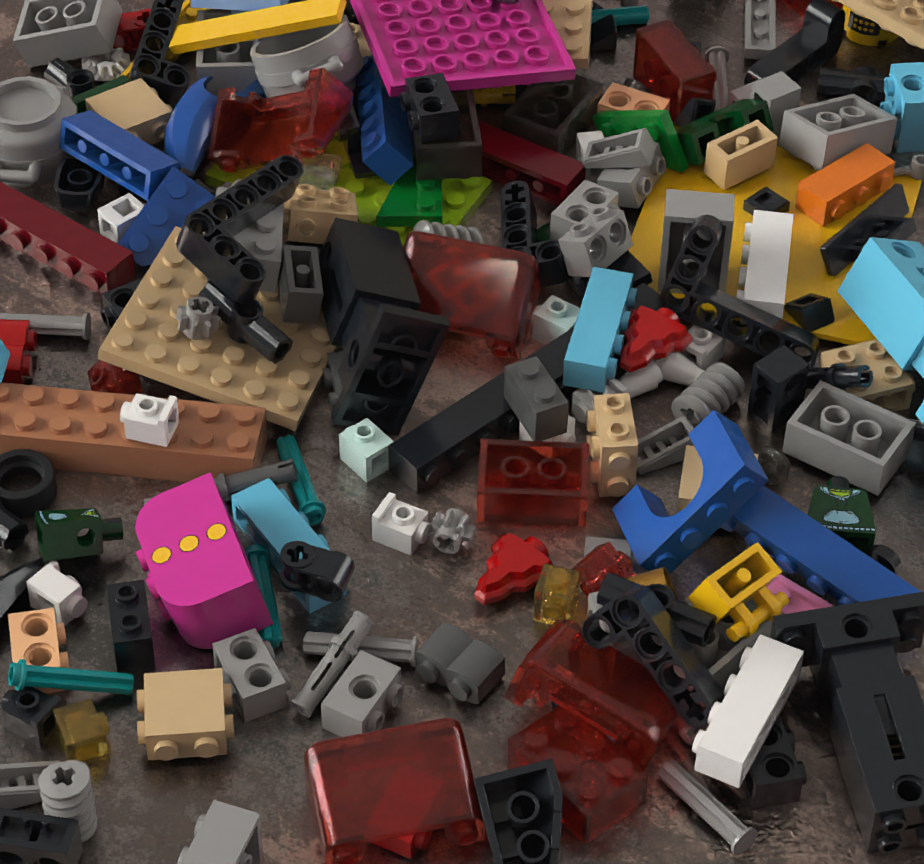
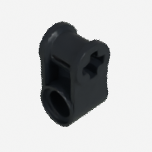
(318, 573)

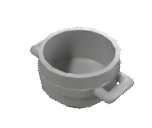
(285, 59)
(31, 130)

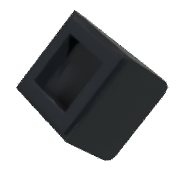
(604, 34)
(694, 110)
(811, 311)

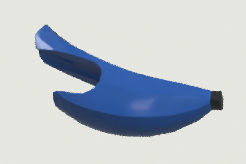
(192, 123)

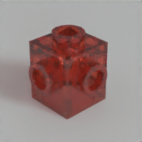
(113, 379)
(599, 563)

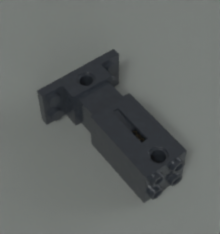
(375, 318)
(874, 711)

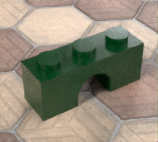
(721, 122)

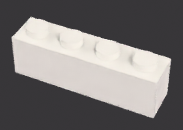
(766, 261)
(747, 711)

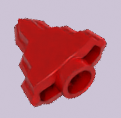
(652, 337)
(511, 567)

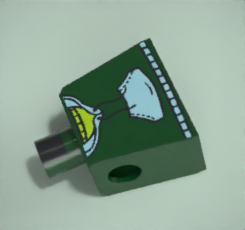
(844, 512)
(59, 530)

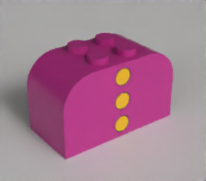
(198, 564)

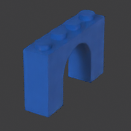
(727, 483)

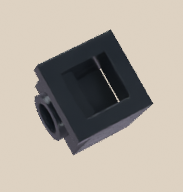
(30, 714)

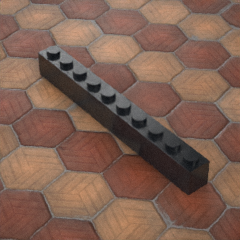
(456, 432)

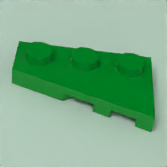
(655, 121)
(411, 202)

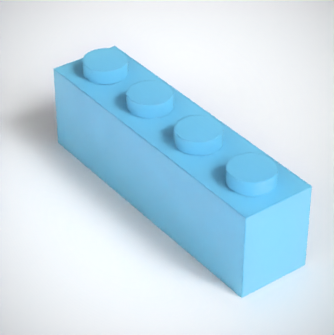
(599, 329)
(272, 521)

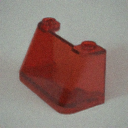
(260, 129)
(477, 286)
(598, 688)
(391, 788)

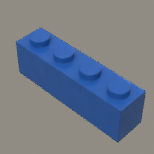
(115, 152)

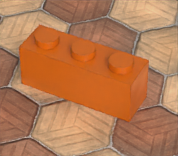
(845, 184)

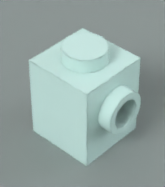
(553, 319)
(365, 449)

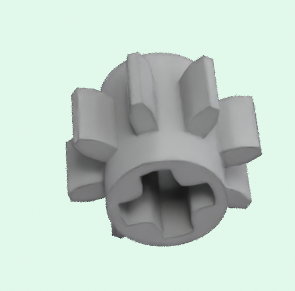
(198, 318)
(452, 530)

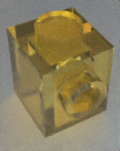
(556, 594)
(82, 731)

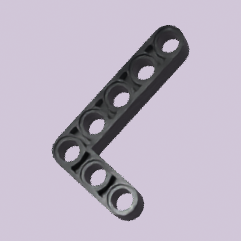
(209, 230)
(726, 306)

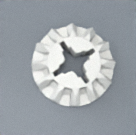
(107, 70)

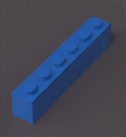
(382, 126)
(813, 551)

